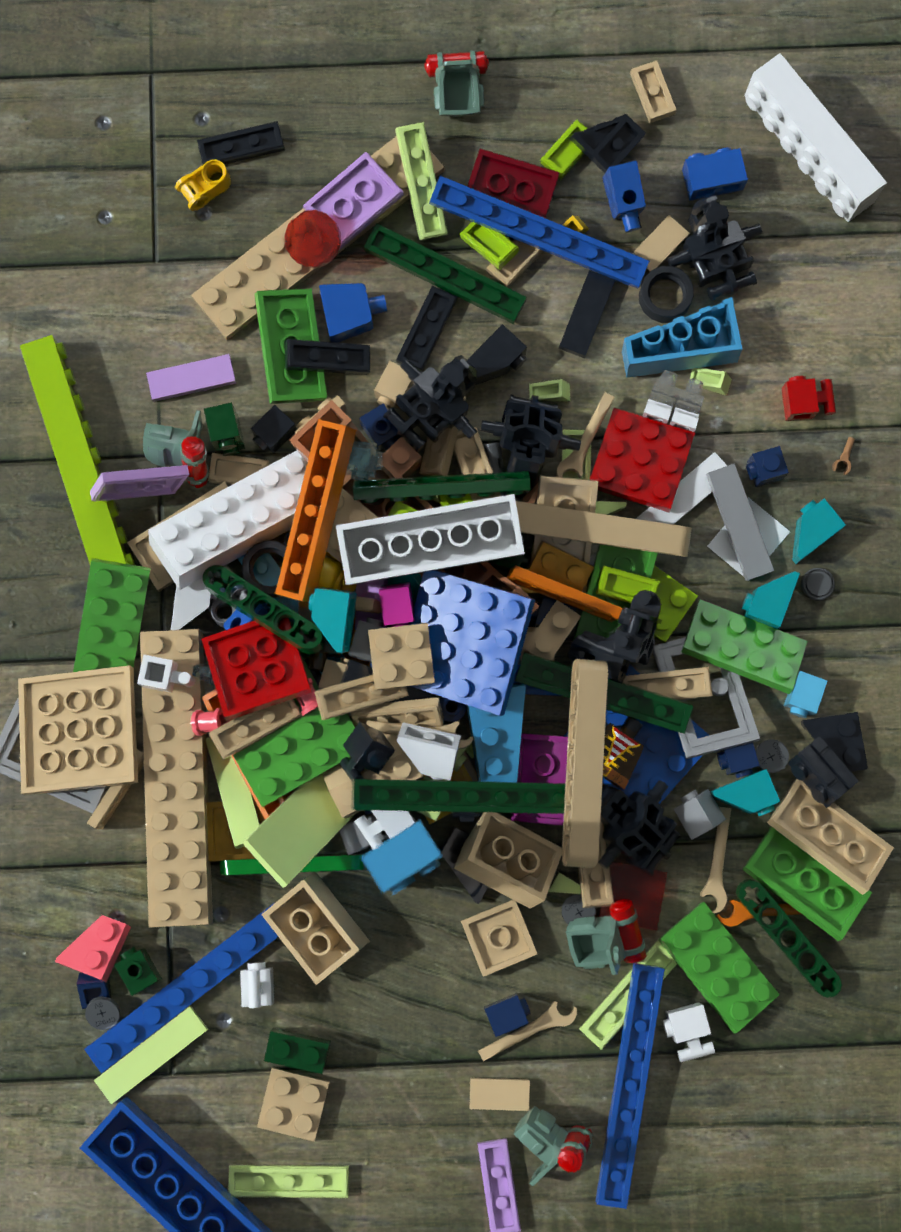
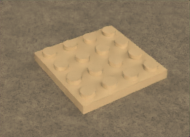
(77, 730)

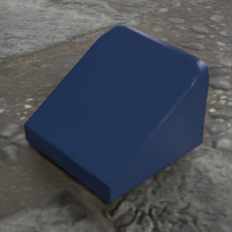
(90, 988)

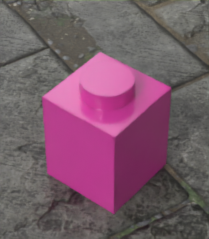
(397, 604)

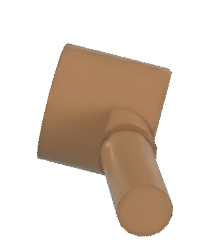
(845, 456)

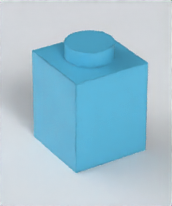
(806, 695)

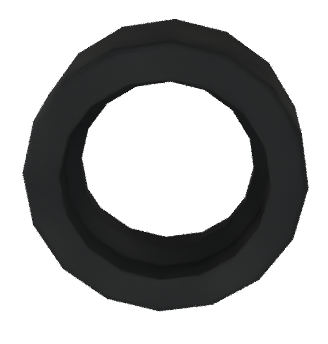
(673, 274)
(250, 559)

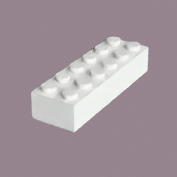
(813, 138)
(230, 521)
(430, 539)

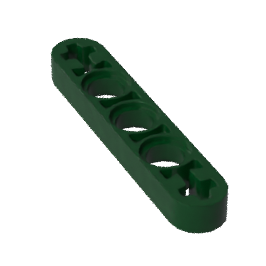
(269, 621)
(801, 945)

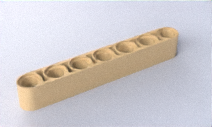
(603, 529)
(584, 763)

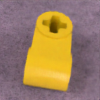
(200, 183)

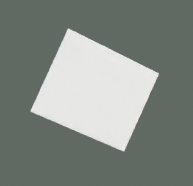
(771, 531)

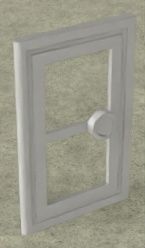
(729, 683)
(8, 738)

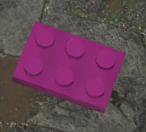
(542, 761)

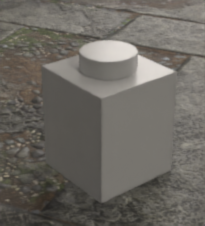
(699, 813)

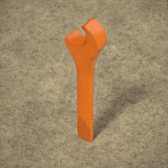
(740, 913)

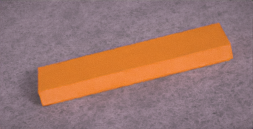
(564, 593)

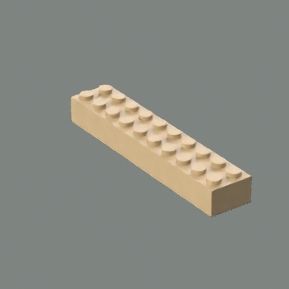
(176, 788)

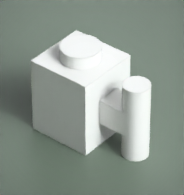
(162, 674)
(390, 821)
(257, 985)
(688, 1025)

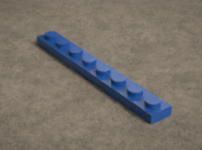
(539, 232)
(181, 993)
(629, 1086)

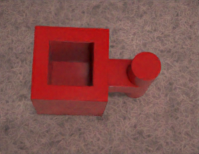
(802, 398)

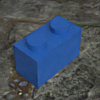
(714, 173)

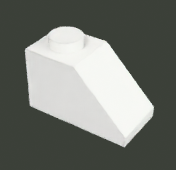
(190, 603)
(430, 750)

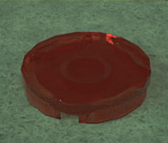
(313, 239)

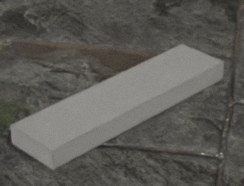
(740, 522)

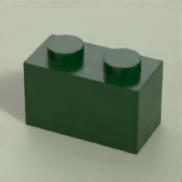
(224, 429)
(297, 1050)

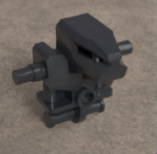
(717, 248)
(435, 401)
(531, 433)
(630, 642)
(636, 827)

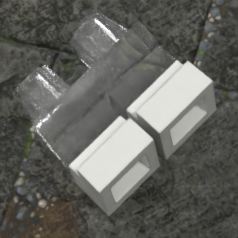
(687, 402)

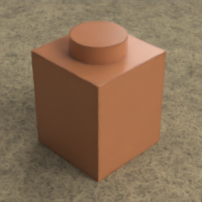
(403, 458)

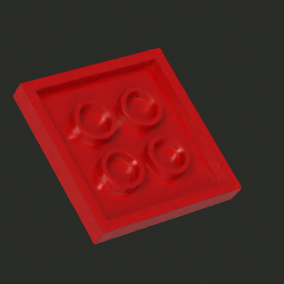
(641, 459)
(254, 668)

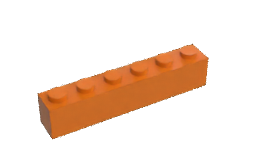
(315, 510)

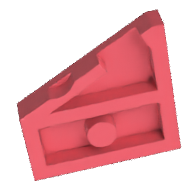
(96, 948)

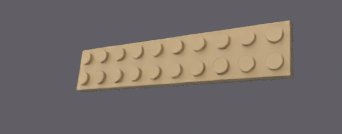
(268, 265)

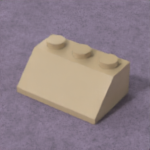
(397, 768)
(509, 859)
(315, 928)

